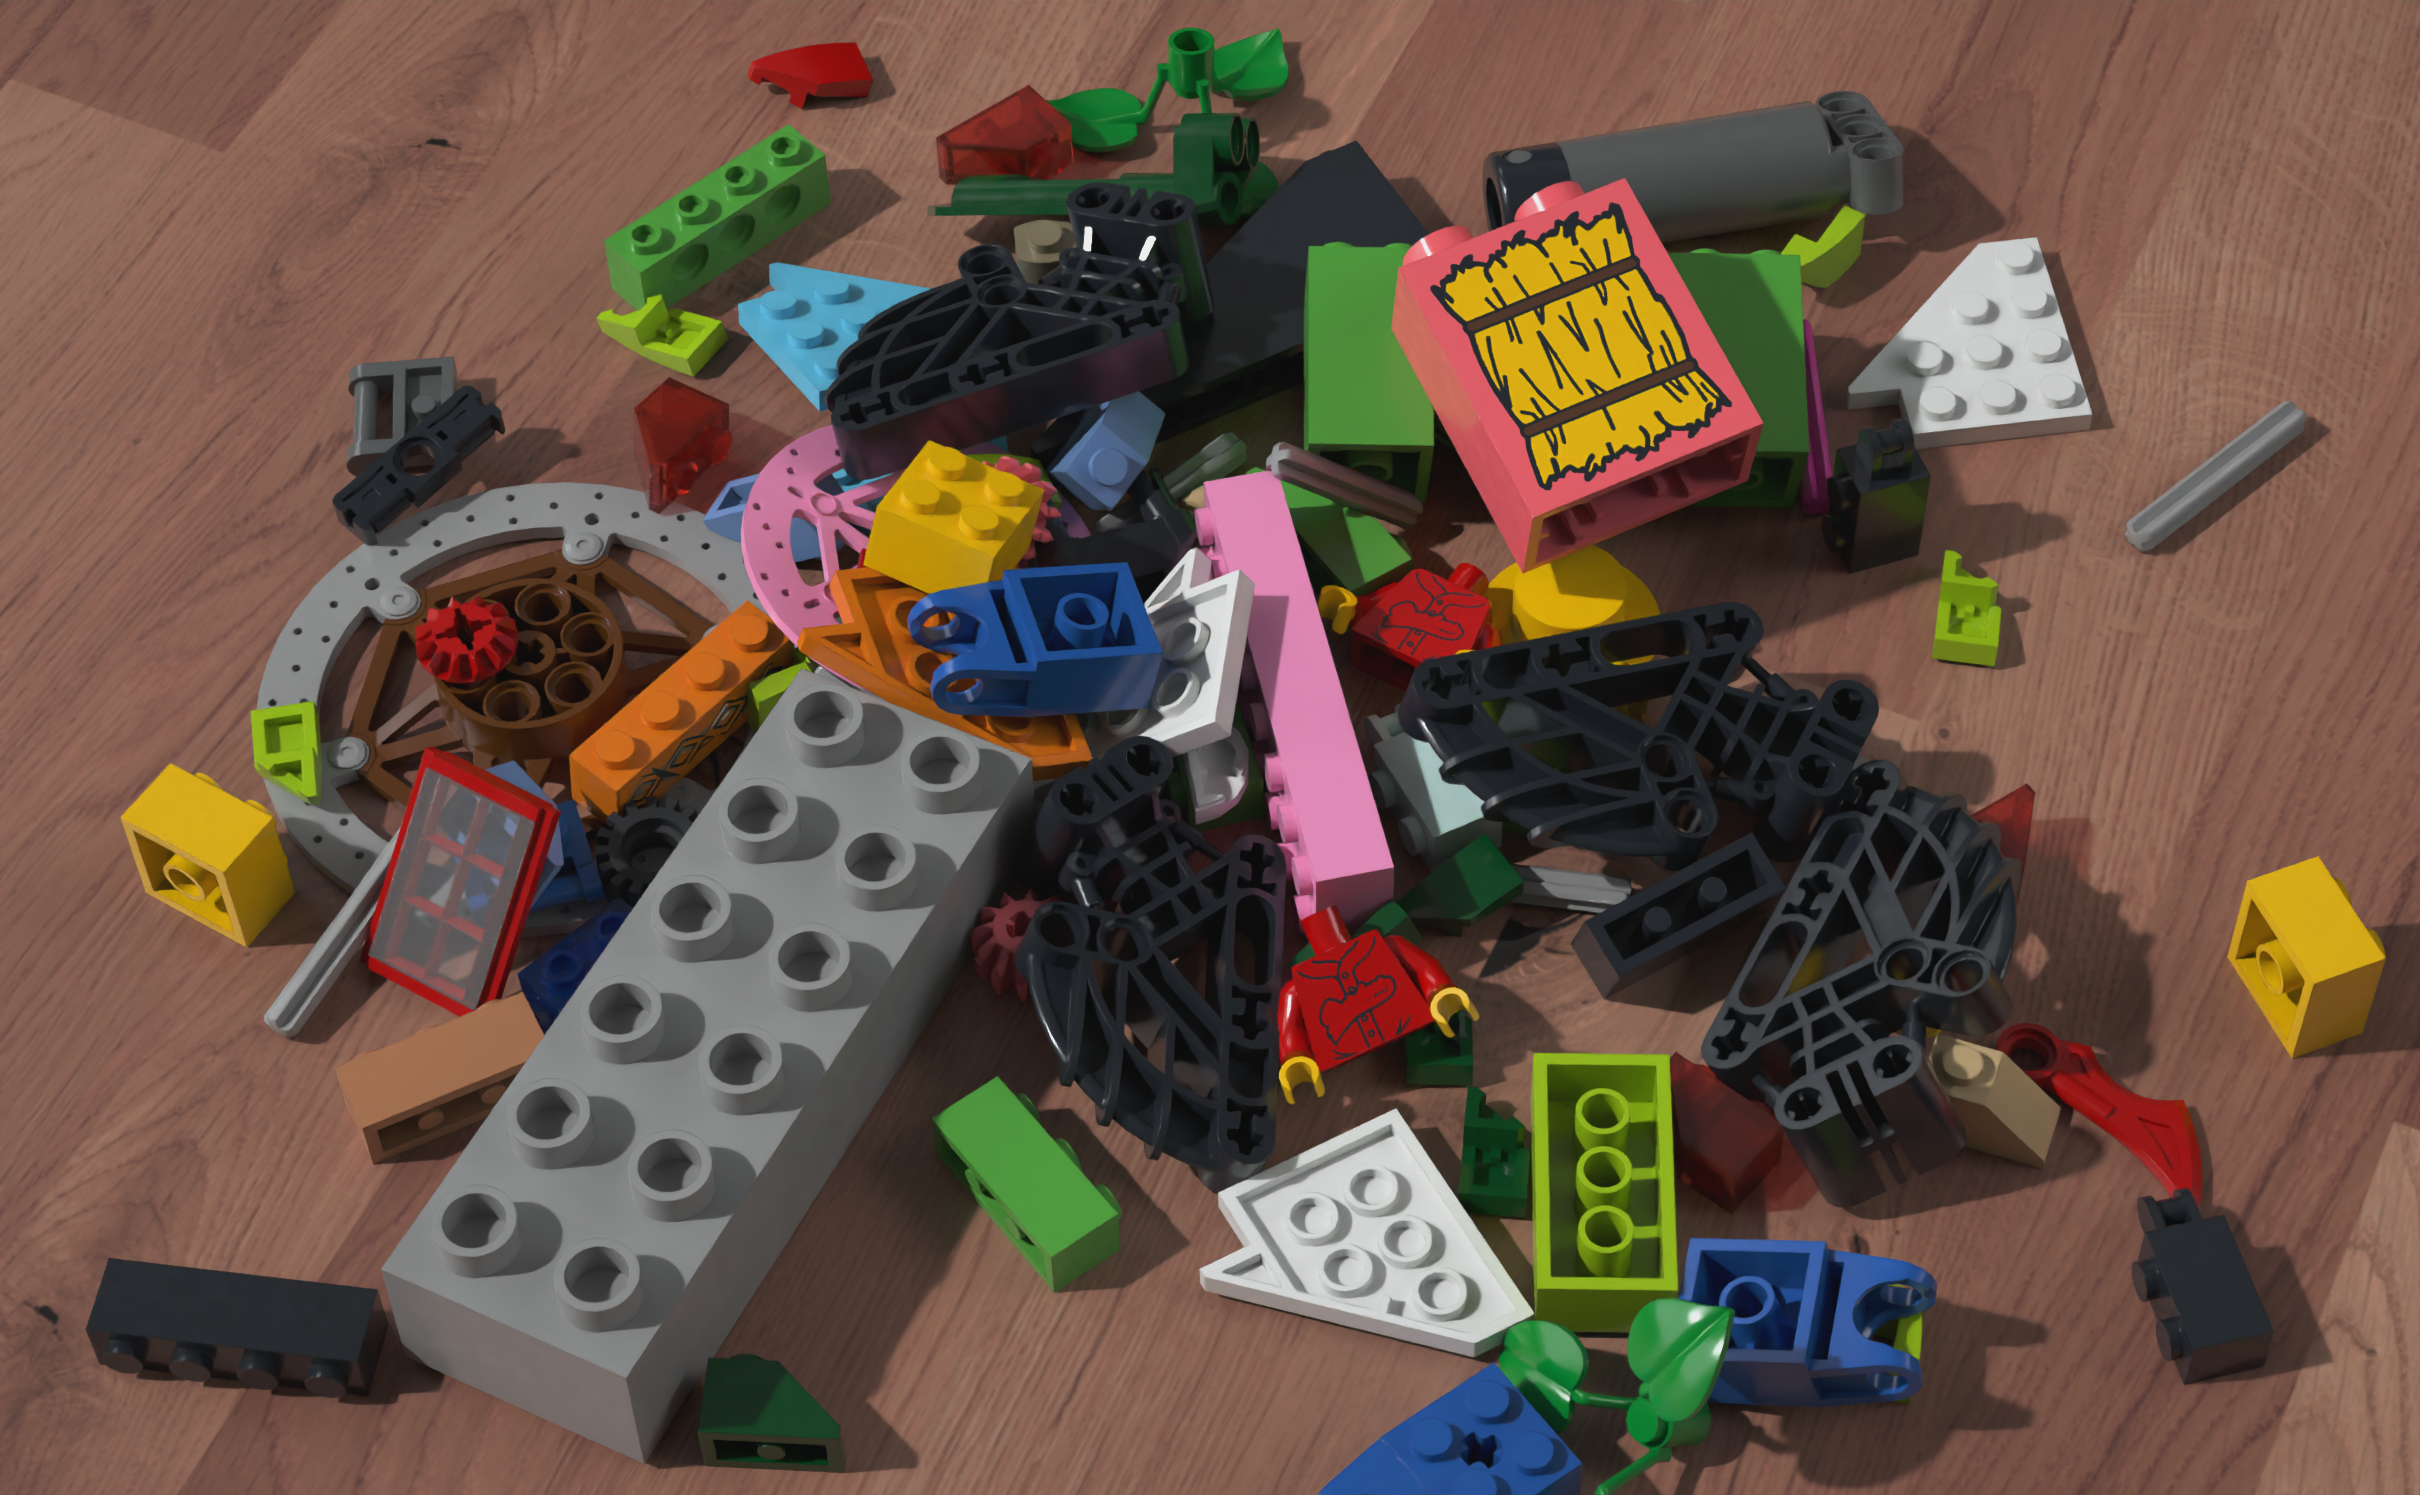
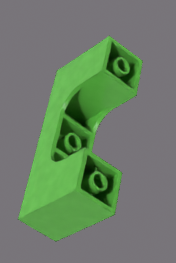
(1377, 419)

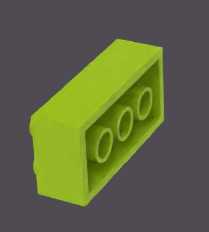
(1602, 1188)

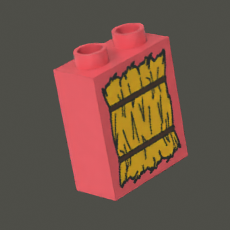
(1572, 370)

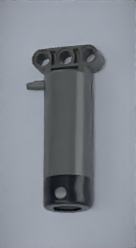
(1722, 168)

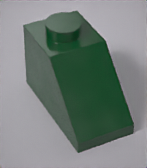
(764, 1419)

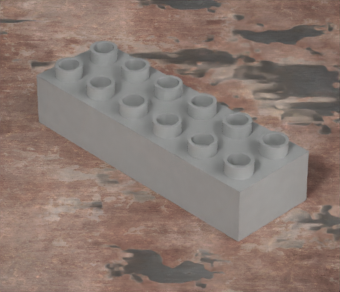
(712, 1066)

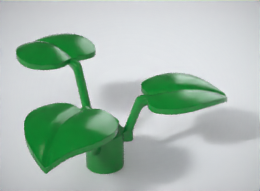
(1243, 70)
(1670, 1347)

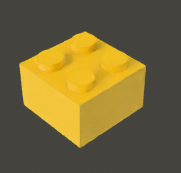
(952, 522)
(209, 854)
(2306, 956)

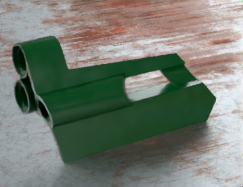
(1211, 166)

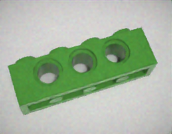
(719, 220)

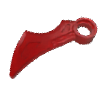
(2151, 1129)

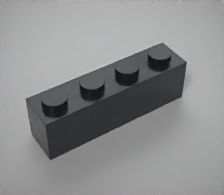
(237, 1328)

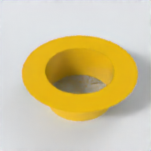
(1567, 597)

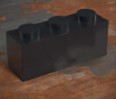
(1677, 915)

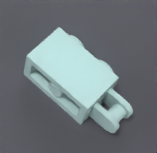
(1431, 814)

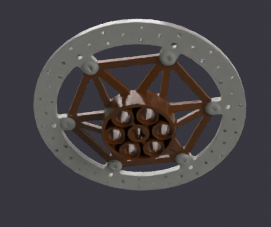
(544, 702)

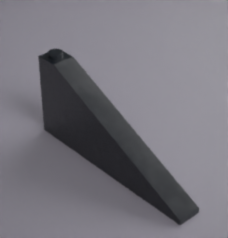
(1258, 285)

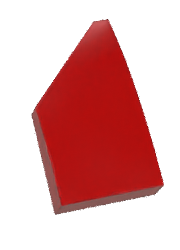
(815, 70)

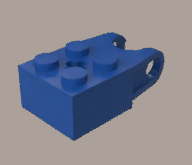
(1043, 642)
(1807, 1320)
(1466, 1443)

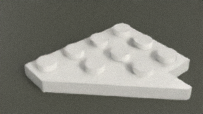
(1982, 356)
(1197, 683)
(1369, 1243)

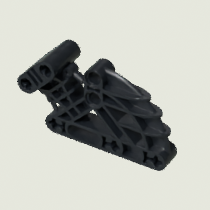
(1016, 353)
(1546, 704)
(1937, 962)
(1107, 969)

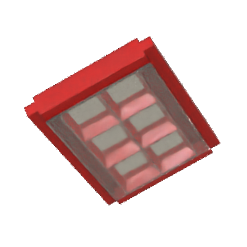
(459, 884)

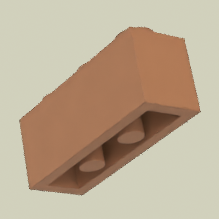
(438, 1076)

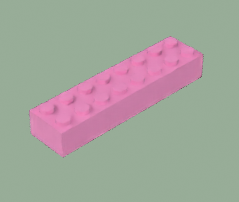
(1297, 708)

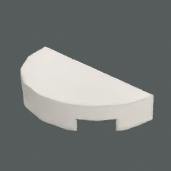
(1216, 776)

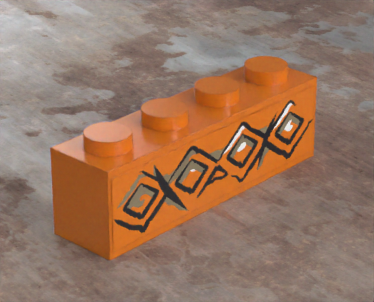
(678, 715)

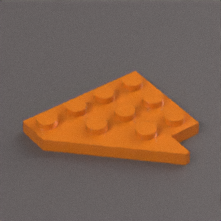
(882, 657)

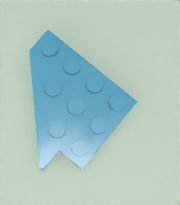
(815, 320)

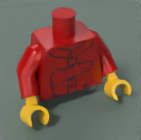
(1413, 621)
(1357, 999)

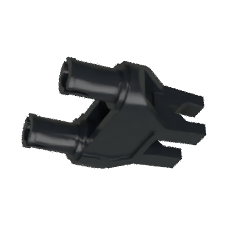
(1147, 547)

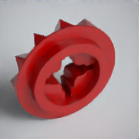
(445, 655)

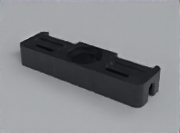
(387, 490)

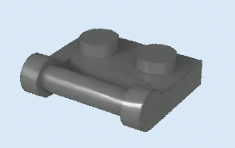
(417, 390)

